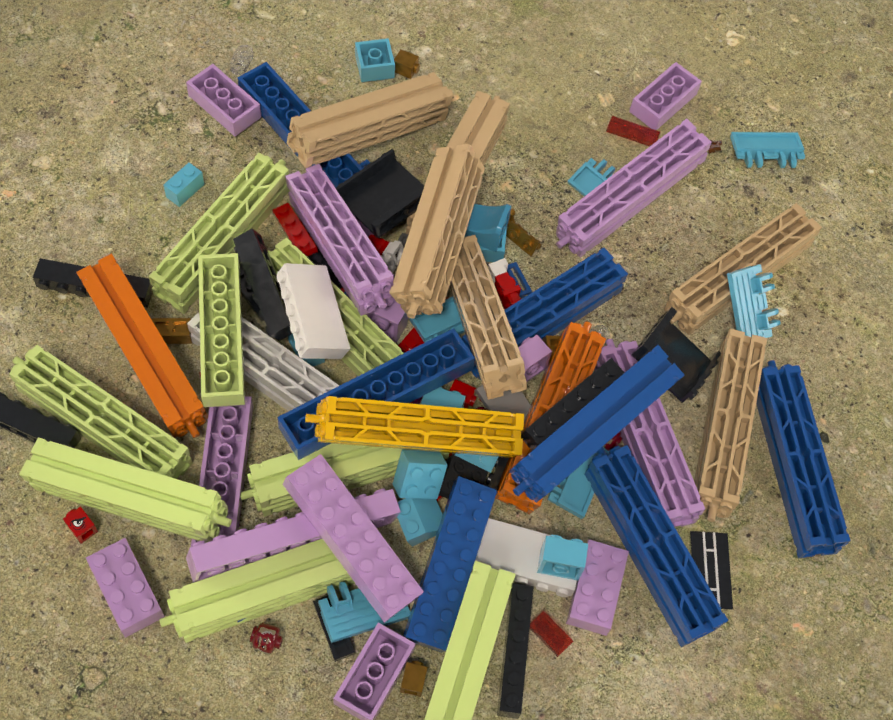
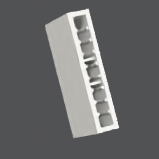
(313, 311)
(518, 552)

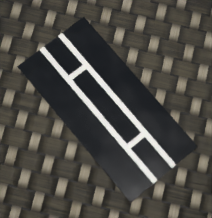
(711, 556)

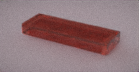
(632, 131)

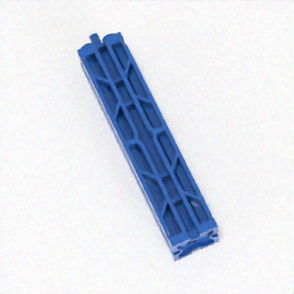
(564, 299)
(595, 425)
(800, 462)
(654, 545)

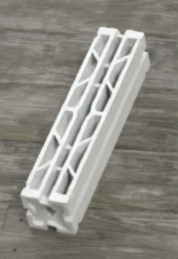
(274, 368)

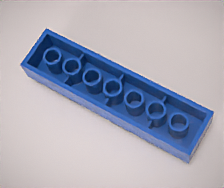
(450, 564)

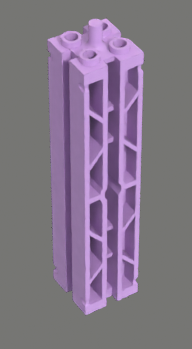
(632, 188)
(341, 239)
(657, 449)

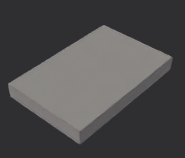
(509, 402)

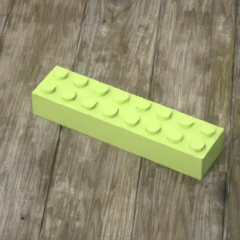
(221, 330)

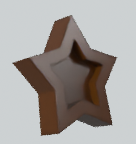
(715, 146)

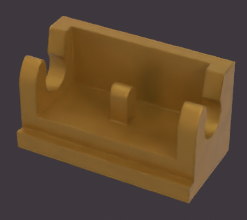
(173, 330)

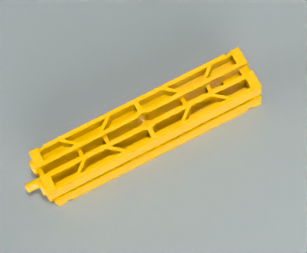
(418, 427)

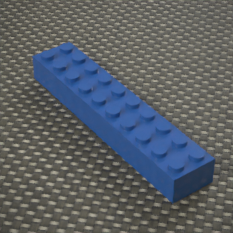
(277, 108)
(397, 380)

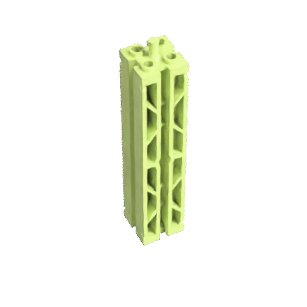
(237, 210)
(367, 342)
(98, 415)
(351, 463)
(126, 491)
(254, 590)
(471, 644)

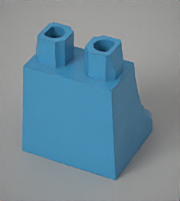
(488, 224)

